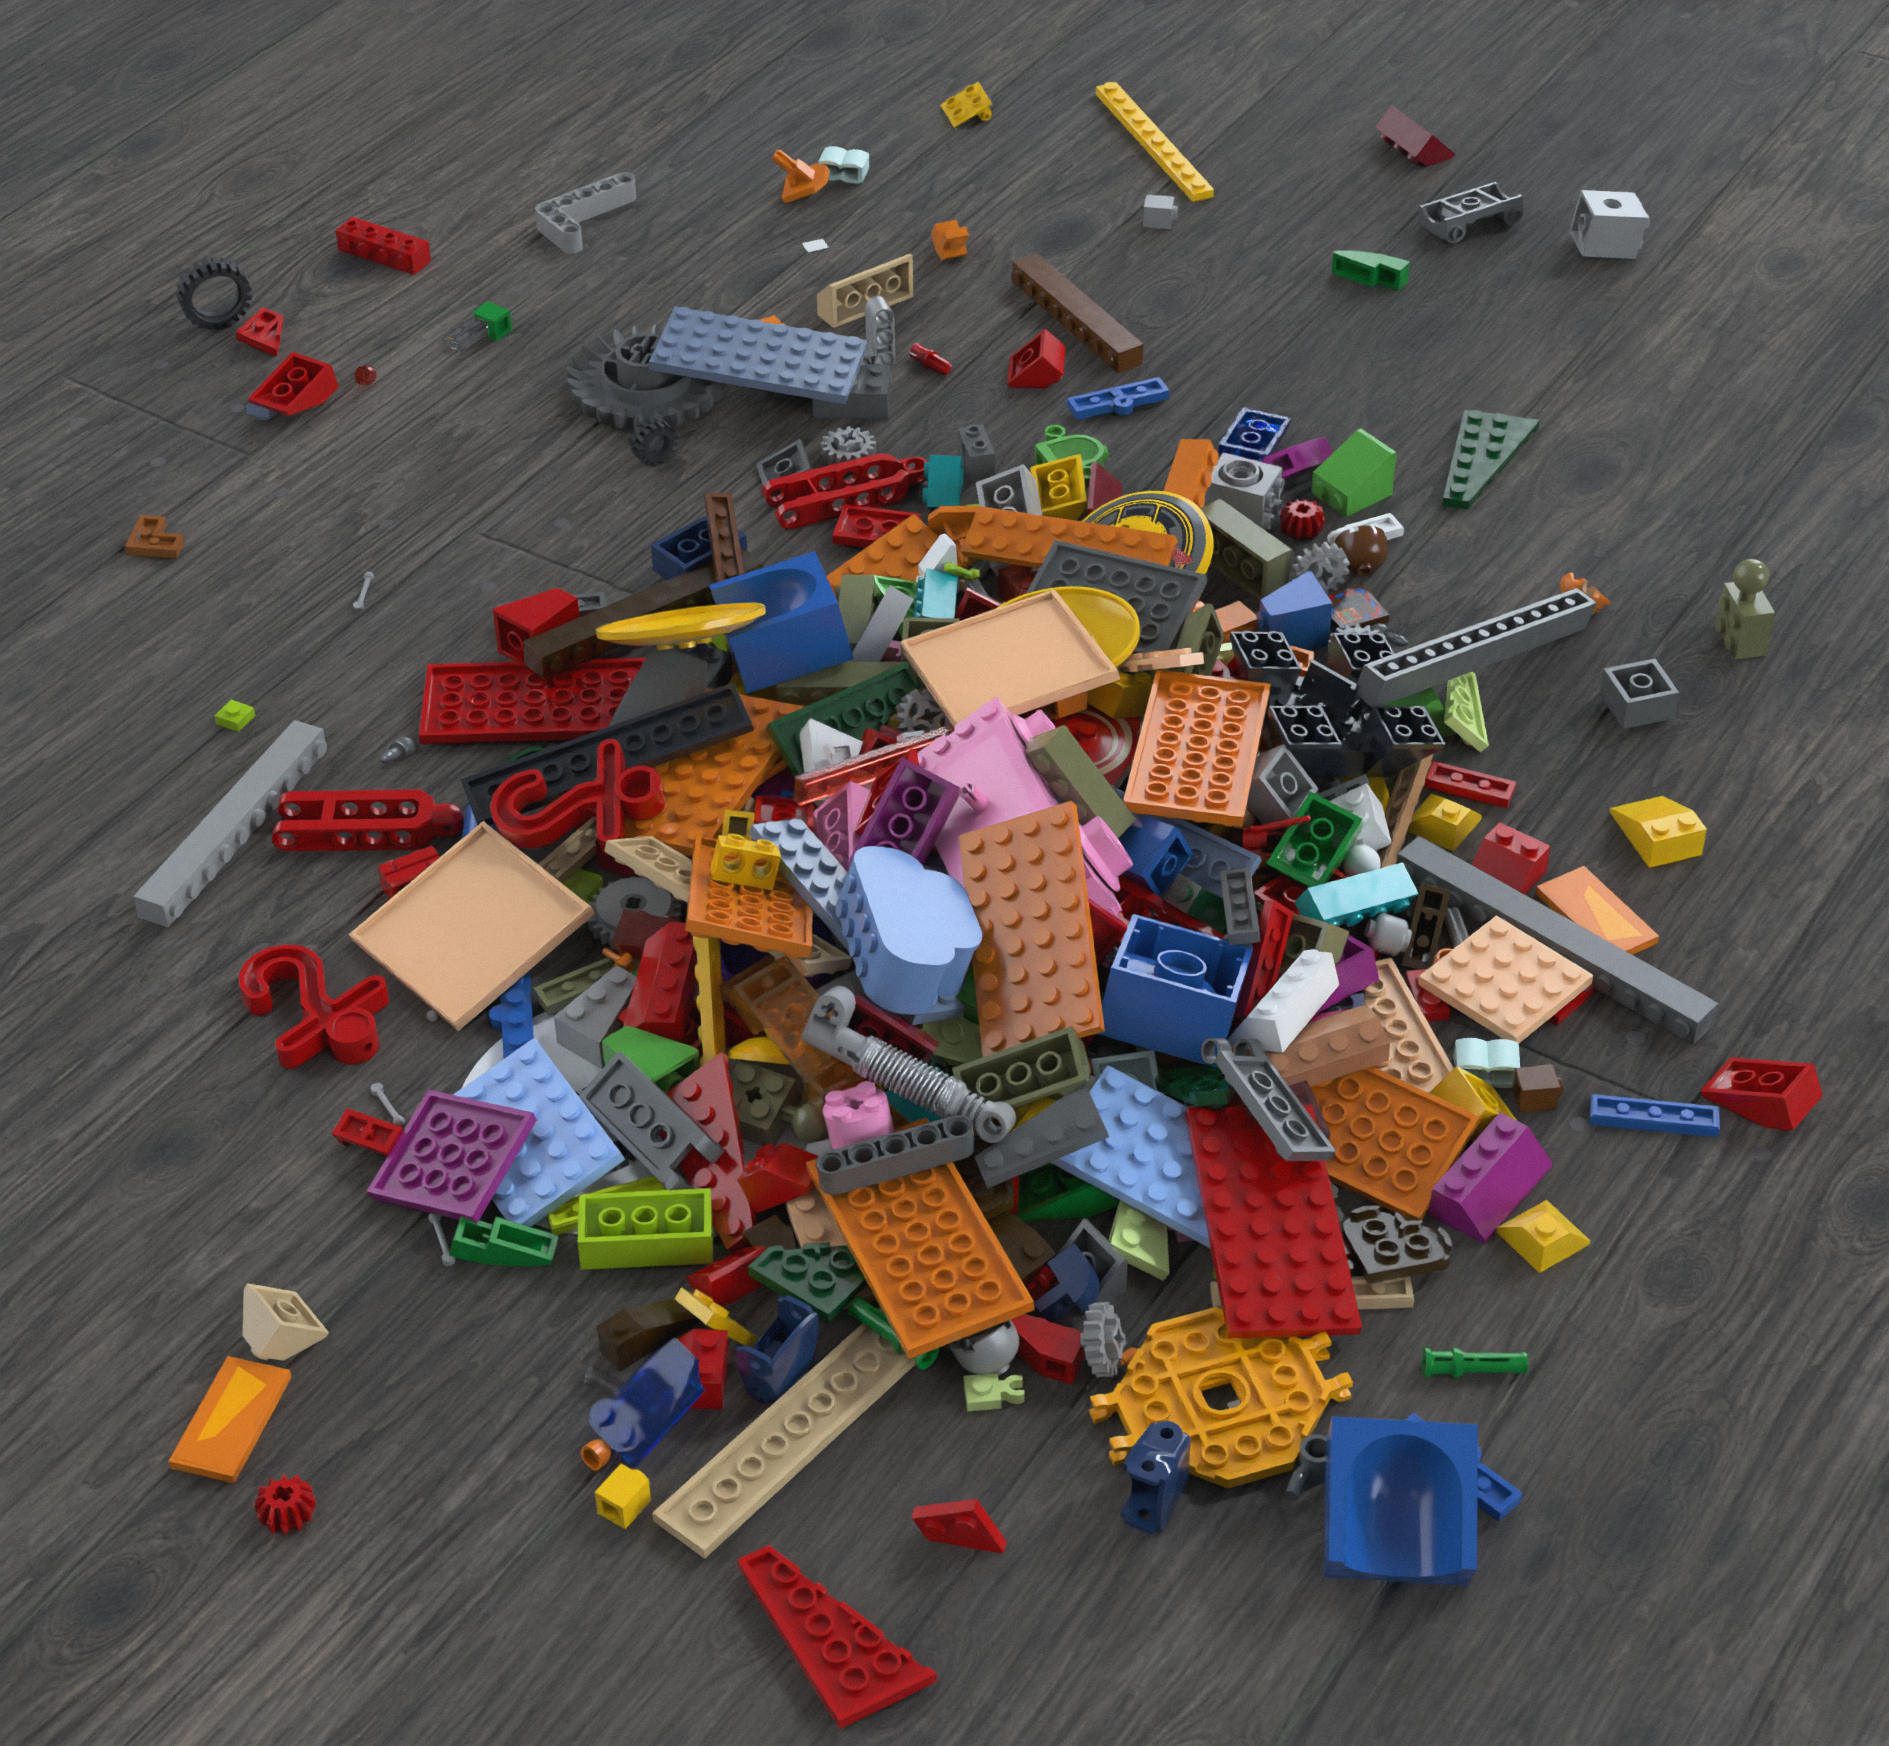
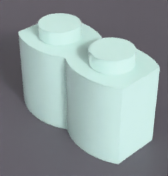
(845, 165)
(1489, 1060)

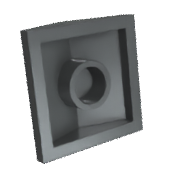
(782, 463)

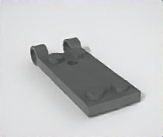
(1269, 1099)
(636, 1115)

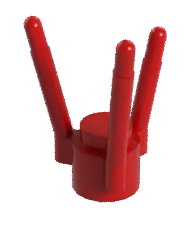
(1256, 836)

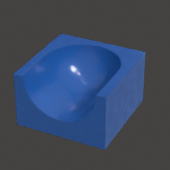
(800, 624)
(1173, 988)
(1401, 1501)

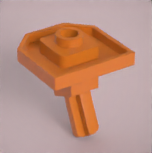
(800, 178)
(955, 523)

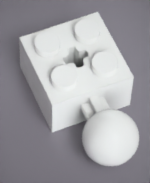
(1374, 830)

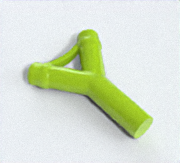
(961, 572)

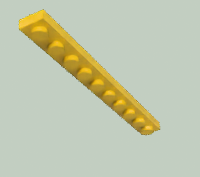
(1154, 142)

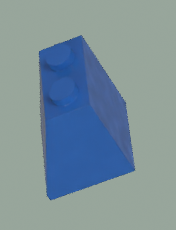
(1299, 612)
(1156, 853)

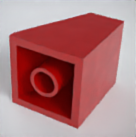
(531, 617)

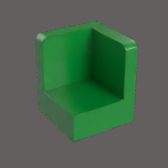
(497, 319)

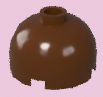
(1364, 549)

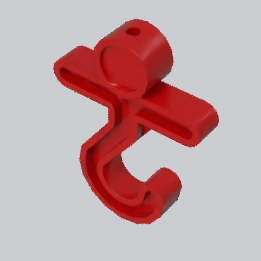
(610, 797)
(340, 1023)

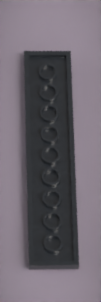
(643, 740)

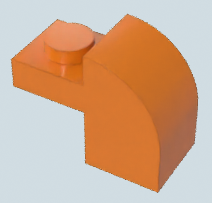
(949, 239)

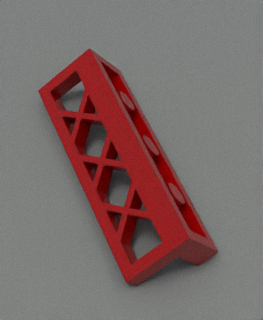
(1265, 958)

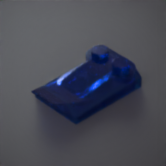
(1254, 434)
(648, 1402)

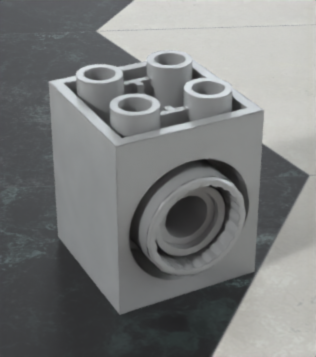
(1609, 224)
(1247, 487)

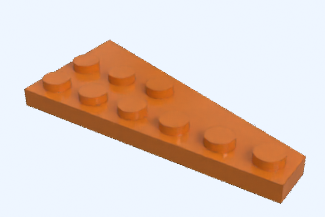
(893, 554)

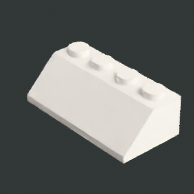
(1290, 1002)

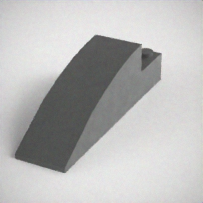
(673, 677)

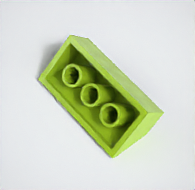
(645, 1229)

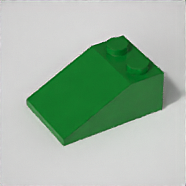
(1316, 848)
(1057, 1194)

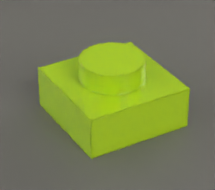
(235, 715)

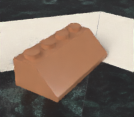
(1333, 1048)

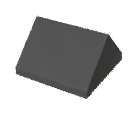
(1103, 1257)

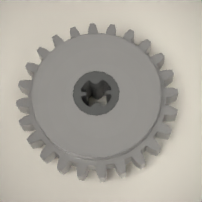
(628, 895)

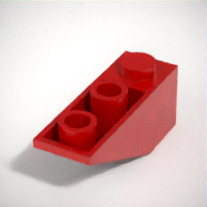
(1049, 1347)

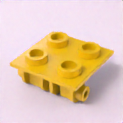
(968, 104)

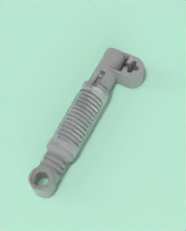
(914, 1079)

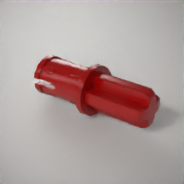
(930, 359)

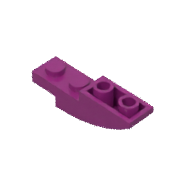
(1300, 458)

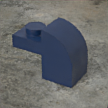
(1077, 1285)

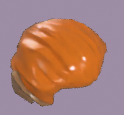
(1569, 582)

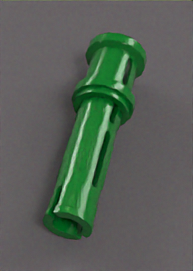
(877, 1321)
(1459, 1362)

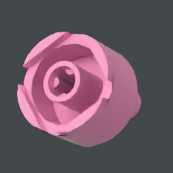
(857, 1115)

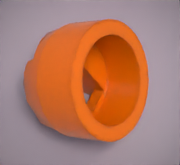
(596, 1454)

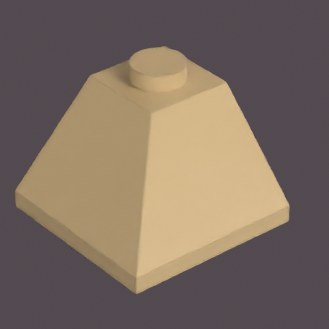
(278, 1323)

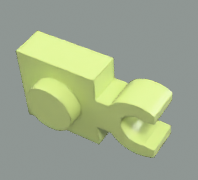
(987, 1392)

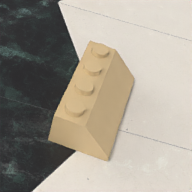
(848, 297)

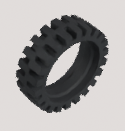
(202, 273)

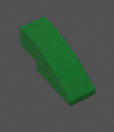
(1371, 268)
(503, 1243)

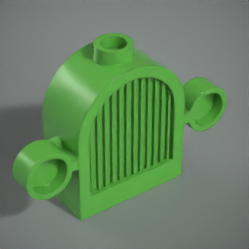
(1061, 446)

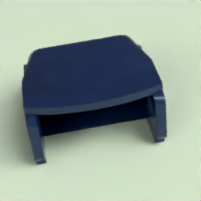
(780, 1353)
(1158, 1475)

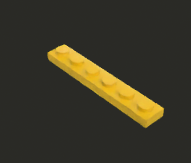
(710, 1000)

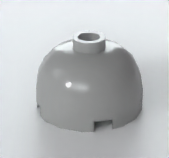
(988, 1350)

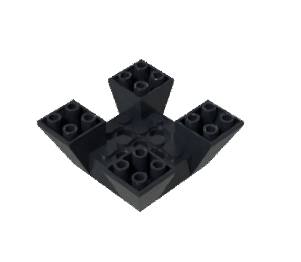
(1365, 741)

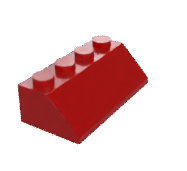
(664, 984)

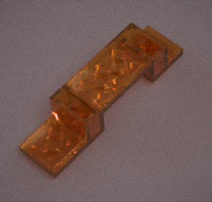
(780, 1001)

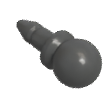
(1390, 634)
(399, 750)

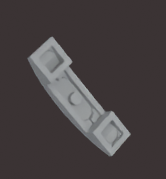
(882, 626)

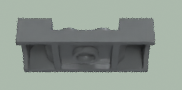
(1449, 215)

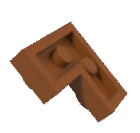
(151, 541)

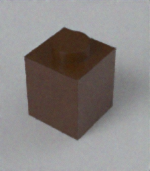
(1536, 1088)

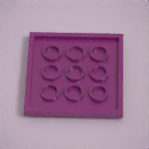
(452, 1156)

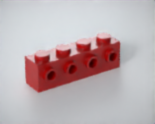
(383, 245)

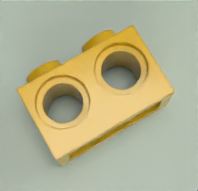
(742, 870)

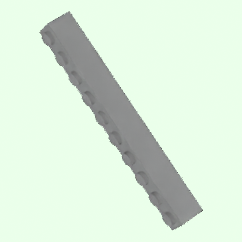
(229, 824)

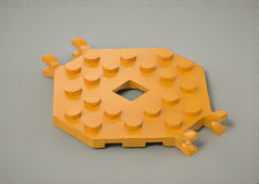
(1272, 1377)

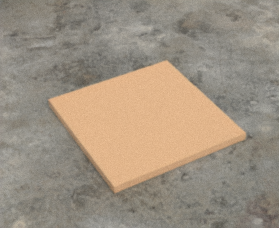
(1017, 652)
(471, 925)

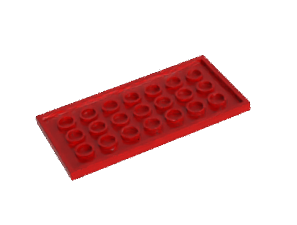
(517, 705)
(1270, 1231)

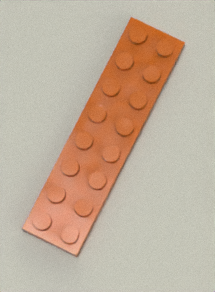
(1027, 538)

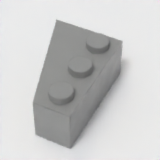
(594, 1015)

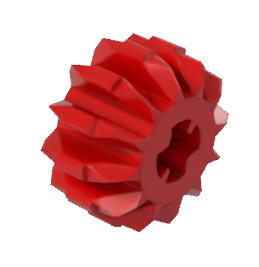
(1302, 519)
(285, 1504)

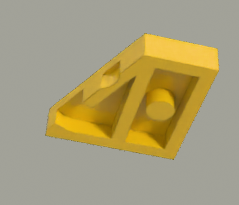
(714, 1315)

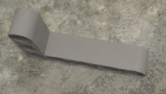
(560, 216)
(879, 333)

